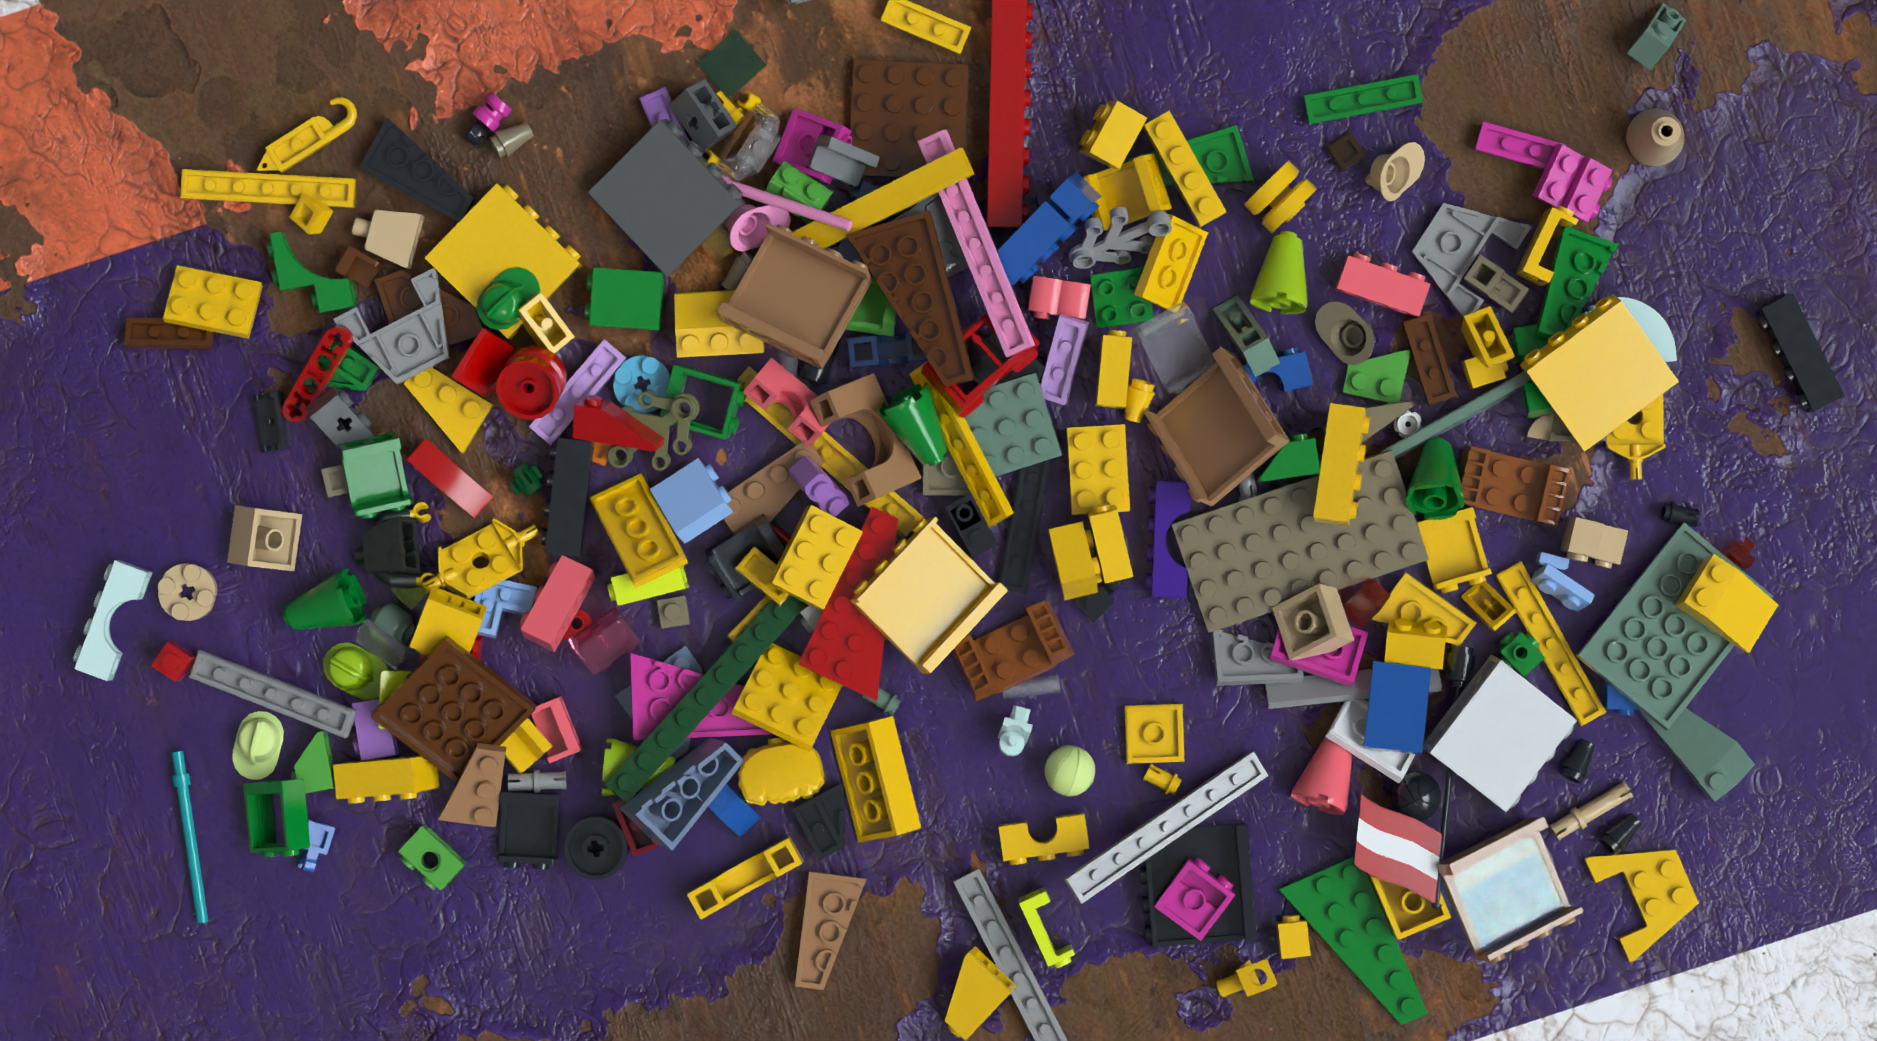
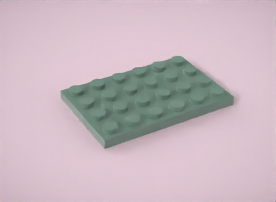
(1650, 645)

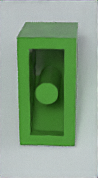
(316, 765)

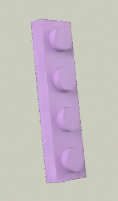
(585, 382)

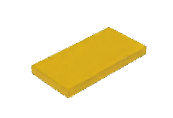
(638, 530)

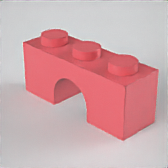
(780, 386)

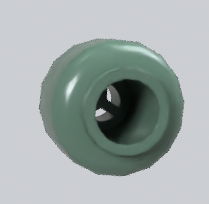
(394, 621)

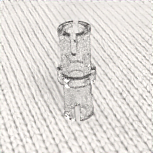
(1034, 687)

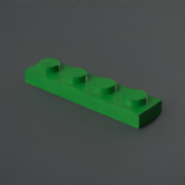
(1363, 99)

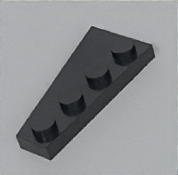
(409, 169)

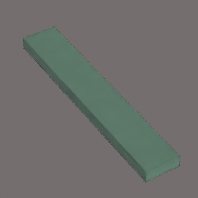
(1459, 415)

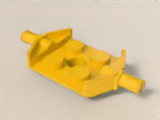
(1641, 439)
(497, 544)

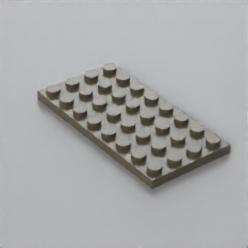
(1271, 549)

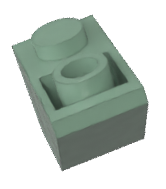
(1657, 36)

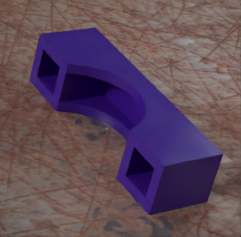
(1167, 576)

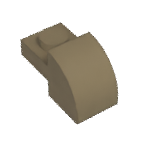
(1496, 284)

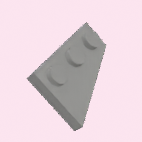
(1248, 662)

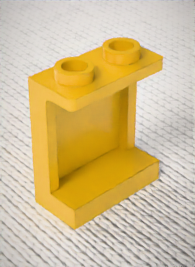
(1134, 186)
(1529, 266)
(1454, 551)

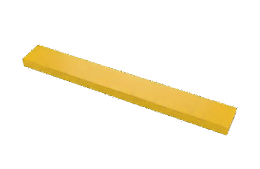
(892, 198)
(837, 460)

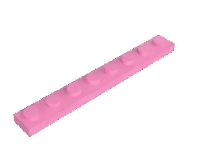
(980, 254)

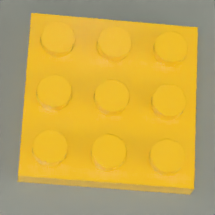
(786, 697)

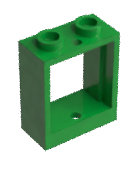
(677, 384)
(261, 818)

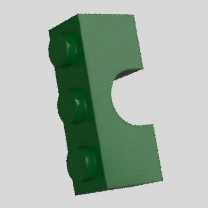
(1524, 342)

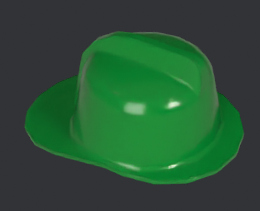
(504, 295)

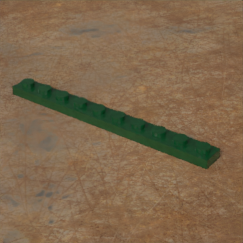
(703, 697)

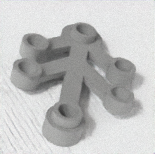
(1087, 253)

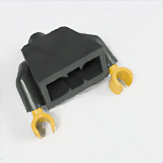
(392, 548)

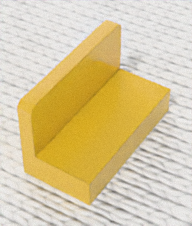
(525, 746)

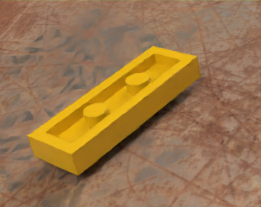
(926, 25)

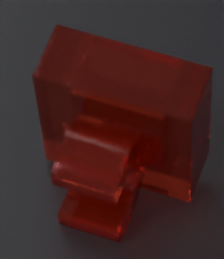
(1740, 553)

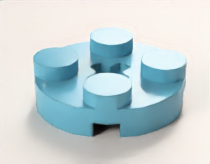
(627, 377)

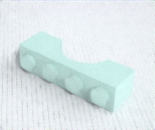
(99, 654)

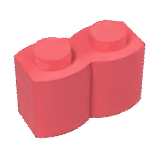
(1058, 297)

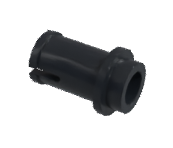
(1679, 514)

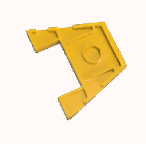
(1658, 889)

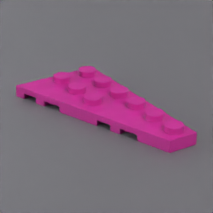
(660, 687)

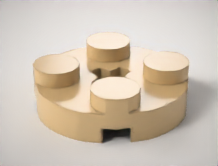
(203, 597)

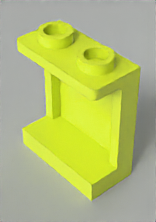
(1028, 905)

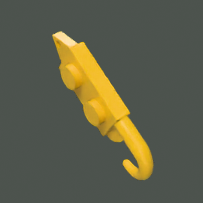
(306, 139)

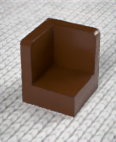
(358, 267)

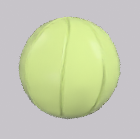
(1070, 770)

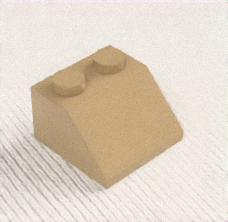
(264, 538)
(1313, 622)

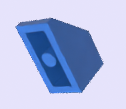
(734, 810)

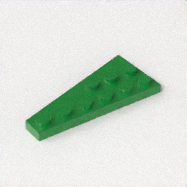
(1351, 920)

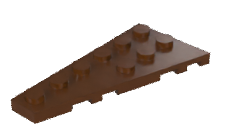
(914, 278)

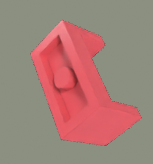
(557, 727)

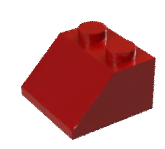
(484, 363)

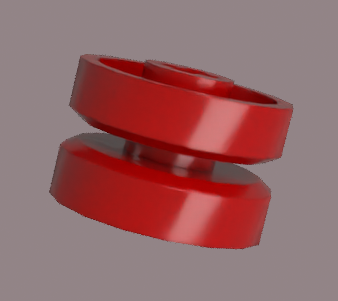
(531, 382)

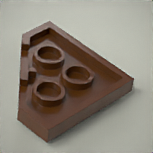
(401, 299)

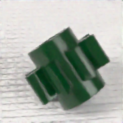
(526, 480)

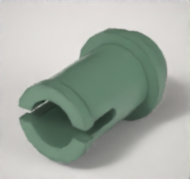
(885, 702)

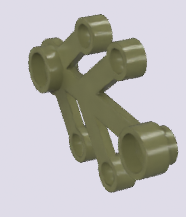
(661, 426)

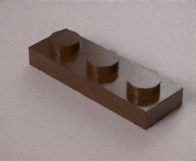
(157, 334)
(1429, 359)

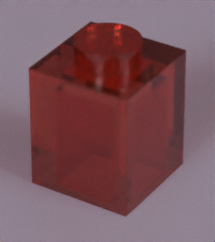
(1365, 602)

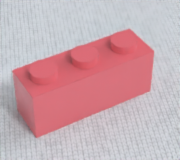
(1383, 285)
(557, 603)

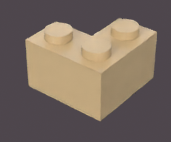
(1593, 540)

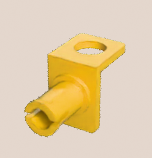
(1247, 979)

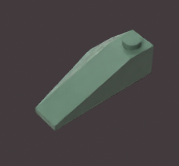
(1705, 753)

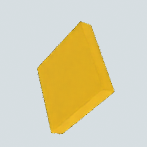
(1154, 733)

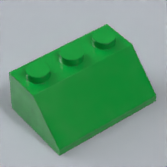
(1294, 459)

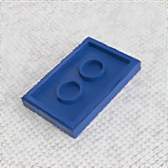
(1397, 708)

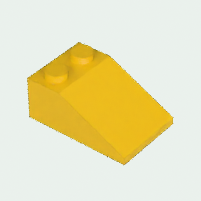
(1727, 602)

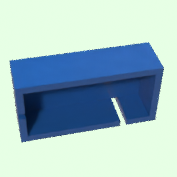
(1048, 225)

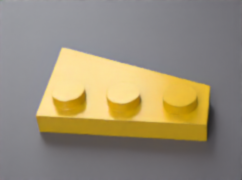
(450, 405)
(1420, 604)

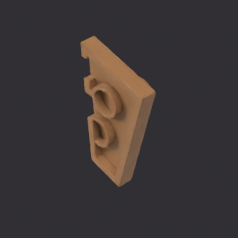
(478, 790)

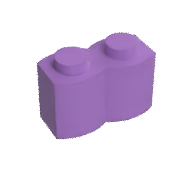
(818, 486)

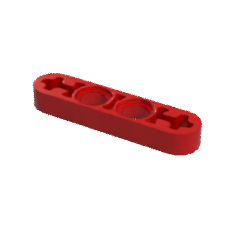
(315, 372)

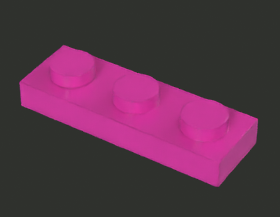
(1514, 145)

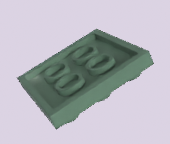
(1014, 426)

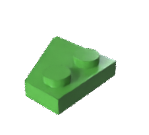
(1378, 377)

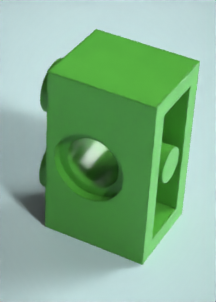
(448, 860)

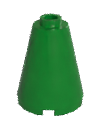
(916, 423)
(1435, 482)
(328, 604)

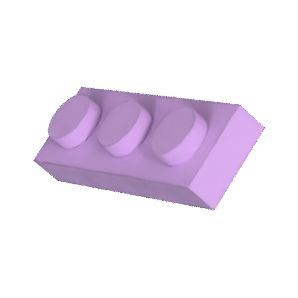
(1063, 358)

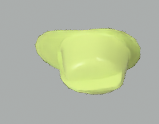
(258, 745)

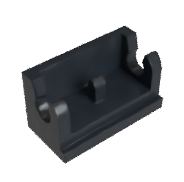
(271, 421)

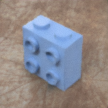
(692, 500)

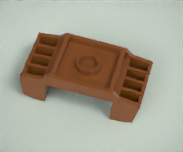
(1513, 485)
(1013, 652)

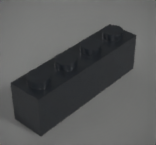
(1800, 353)
(569, 496)

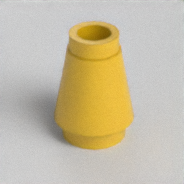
(1138, 399)

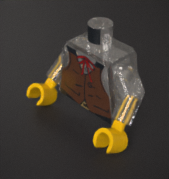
(753, 144)

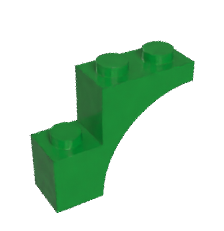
(291, 275)

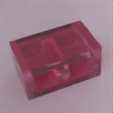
(604, 641)

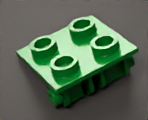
(1116, 300)

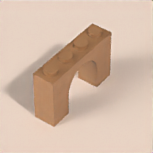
(893, 462)

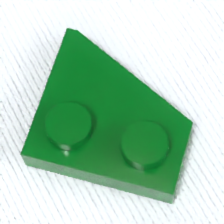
(354, 371)

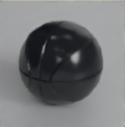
(1416, 795)

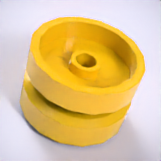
(1280, 197)

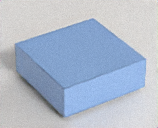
(1555, 561)

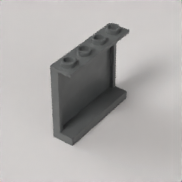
(667, 196)

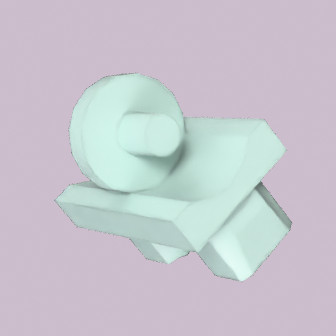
(1015, 731)

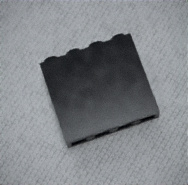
(1228, 854)

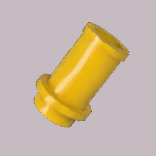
(735, 113)
(1162, 779)

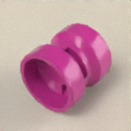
(492, 111)

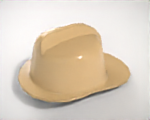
(1397, 171)

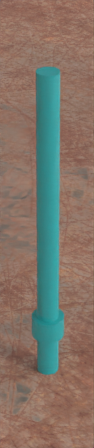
(181, 781)

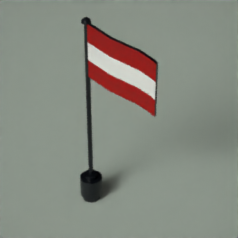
(1402, 847)

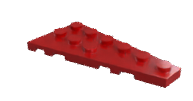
(844, 641)

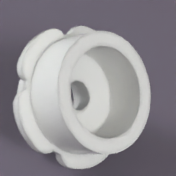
(1413, 418)

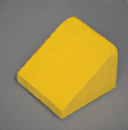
(310, 214)

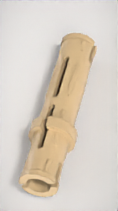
(1580, 817)

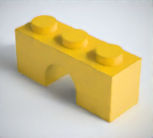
(1069, 837)

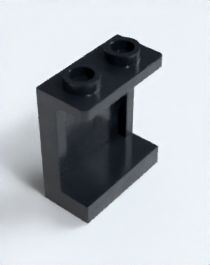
(731, 550)
(529, 829)

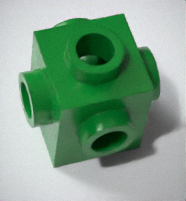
(1530, 654)

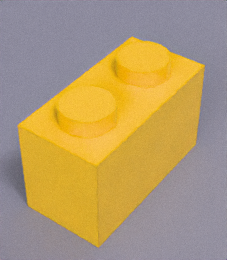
(1416, 643)

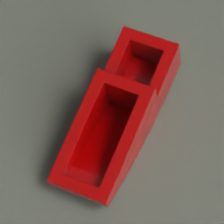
(450, 477)

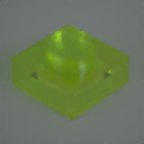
(410, 596)

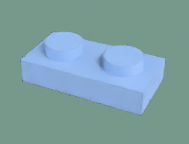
(1562, 587)

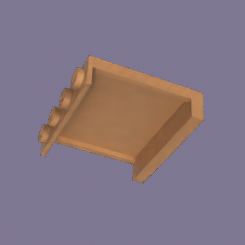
(797, 296)
(1218, 430)

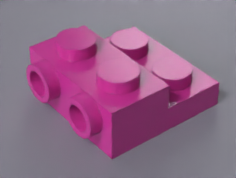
(800, 139)
(1573, 183)
(1195, 897)

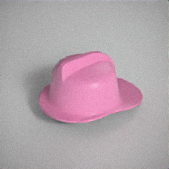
(748, 225)

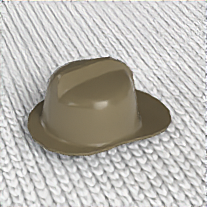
(1345, 332)

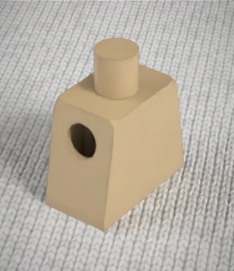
(391, 235)

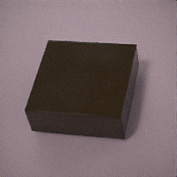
(1346, 151)

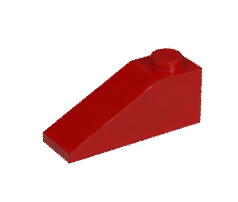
(609, 424)

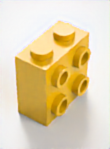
(448, 616)

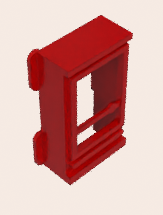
(966, 404)

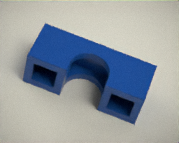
(1291, 371)

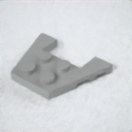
(1452, 245)
(409, 343)

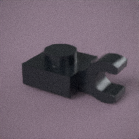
(1096, 604)

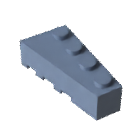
(682, 793)

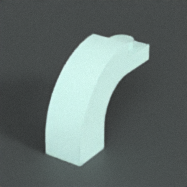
(1652, 325)

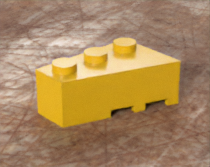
(384, 778)

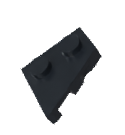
(824, 821)

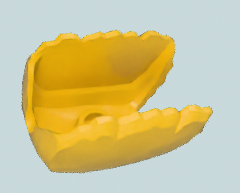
(780, 773)

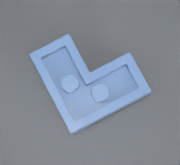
(506, 597)

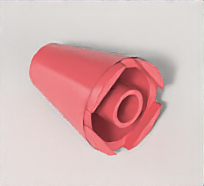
(1326, 779)

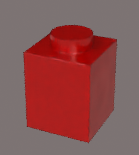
(174, 661)

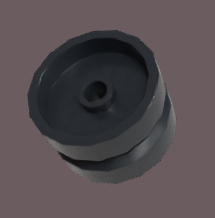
(580, 850)

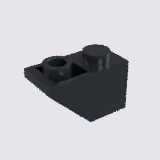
(971, 525)

